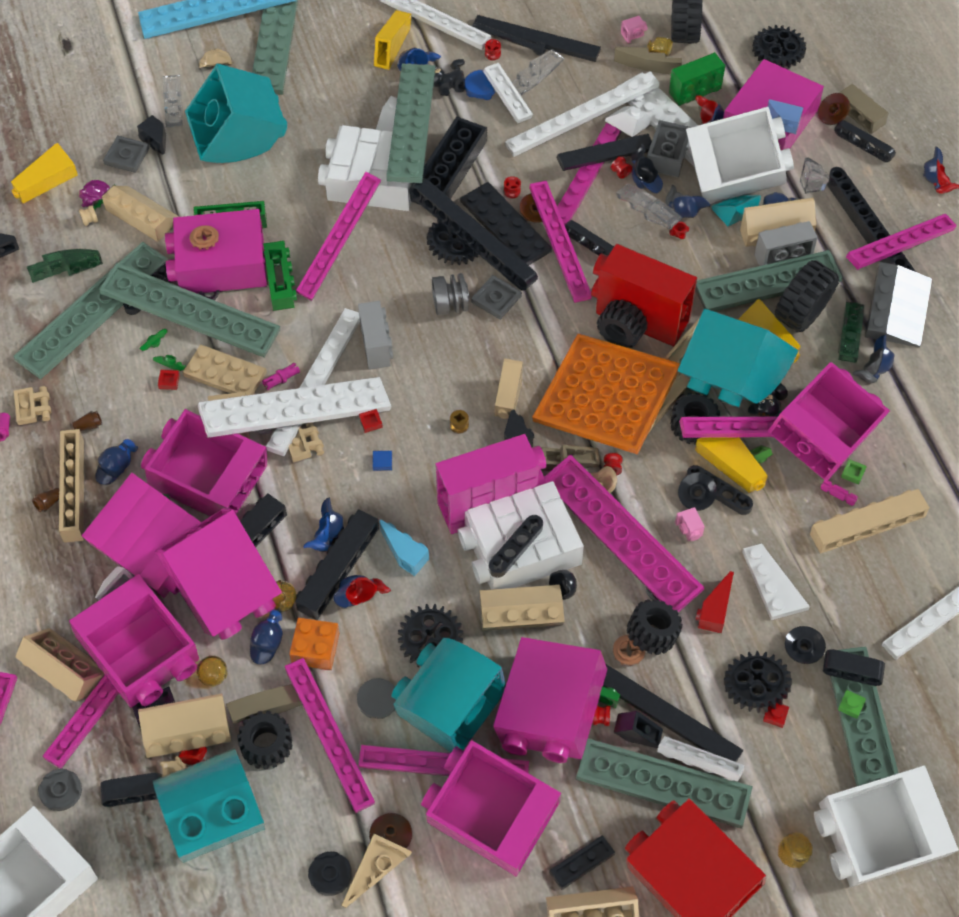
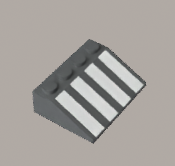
(898, 305)

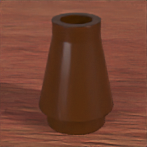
(87, 422)
(45, 500)

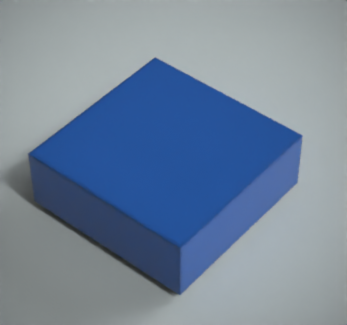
(382, 460)

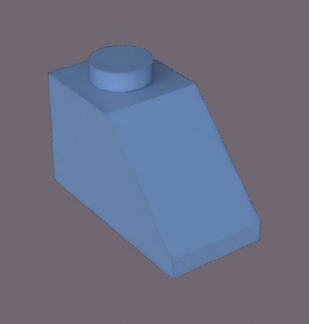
(789, 114)

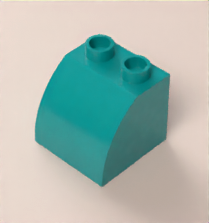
(235, 116)
(735, 359)
(450, 693)
(208, 805)

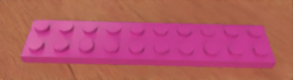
(623, 535)

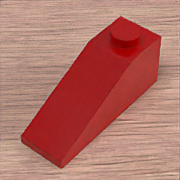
(714, 607)

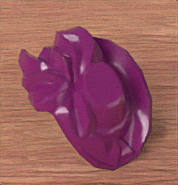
(92, 192)

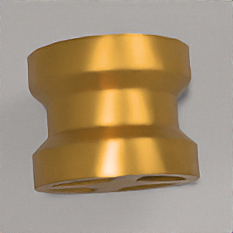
(462, 425)

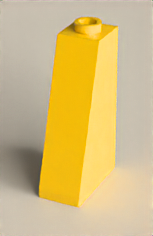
(391, 38)
(44, 174)
(762, 317)
(734, 460)

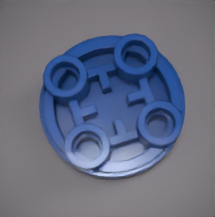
(478, 85)

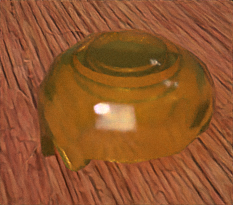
(660, 45)
(287, 598)
(211, 671)
(795, 850)

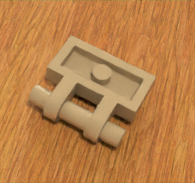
(25, 405)
(300, 448)

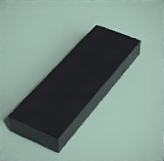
(582, 862)

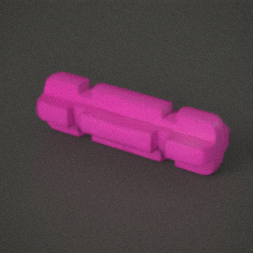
(839, 492)

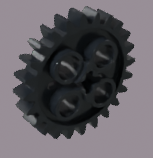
(779, 46)
(448, 245)
(416, 626)
(757, 681)

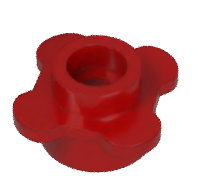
(679, 230)

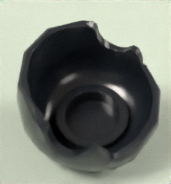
(567, 582)

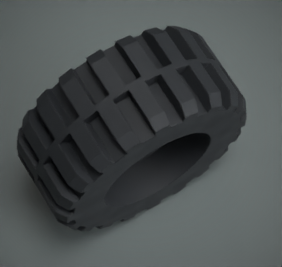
(686, 21)
(806, 296)

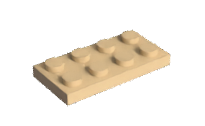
(224, 371)

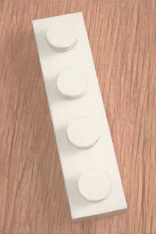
(507, 93)
(707, 761)

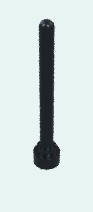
(538, 48)

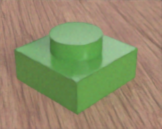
(761, 453)
(853, 471)
(851, 704)

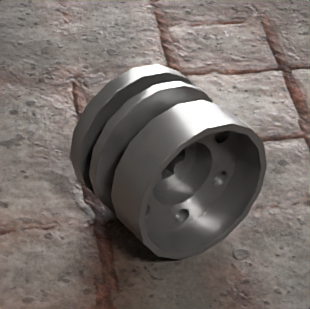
(450, 294)

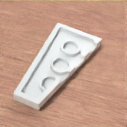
(773, 585)

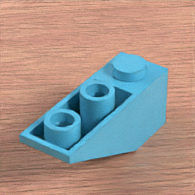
(407, 552)

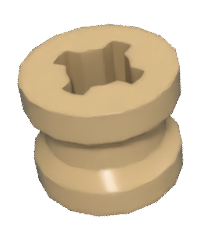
(88, 215)

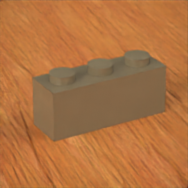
(865, 109)

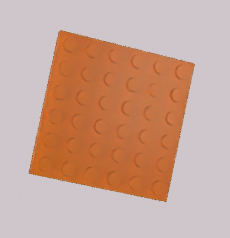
(607, 393)

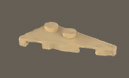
(377, 861)

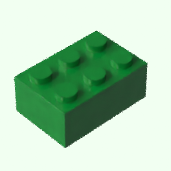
(696, 79)

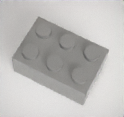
(785, 243)
(375, 334)

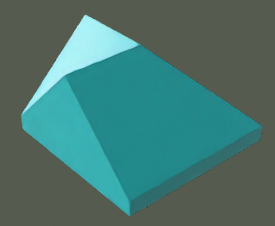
(732, 209)

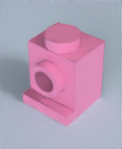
(633, 28)
(690, 524)

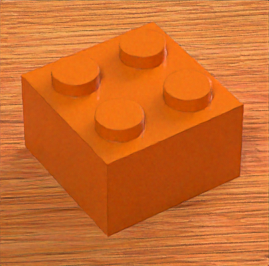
(315, 642)

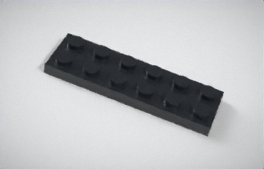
(505, 223)

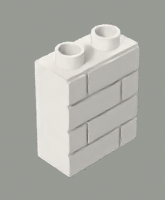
(353, 155)
(739, 155)
(494, 523)
(885, 827)
(39, 869)

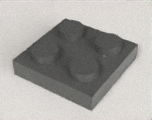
(126, 154)
(496, 297)

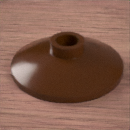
(830, 104)
(527, 209)
(402, 829)

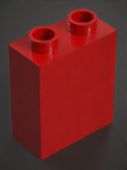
(652, 286)
(693, 864)

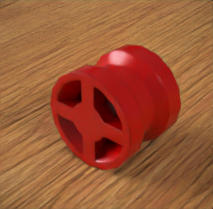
(492, 49)
(621, 167)
(512, 187)
(614, 461)
(602, 716)

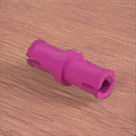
(281, 376)

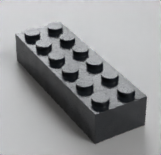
(454, 155)

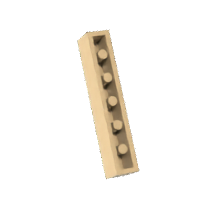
(71, 486)
(869, 520)

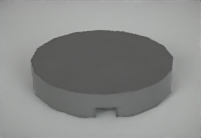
(375, 698)
(60, 789)

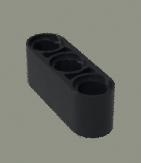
(854, 667)
(128, 789)

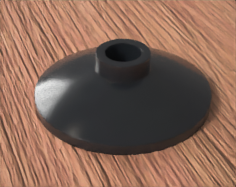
(695, 482)
(806, 637)

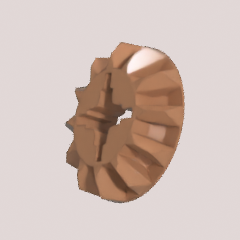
(209, 232)
(620, 646)

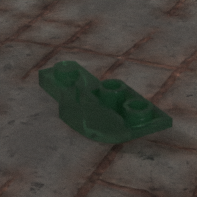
(68, 260)
(851, 332)

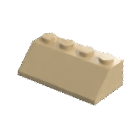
(139, 211)
(774, 216)
(521, 607)
(60, 663)
(184, 725)
(602, 903)

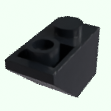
(154, 133)
(516, 427)

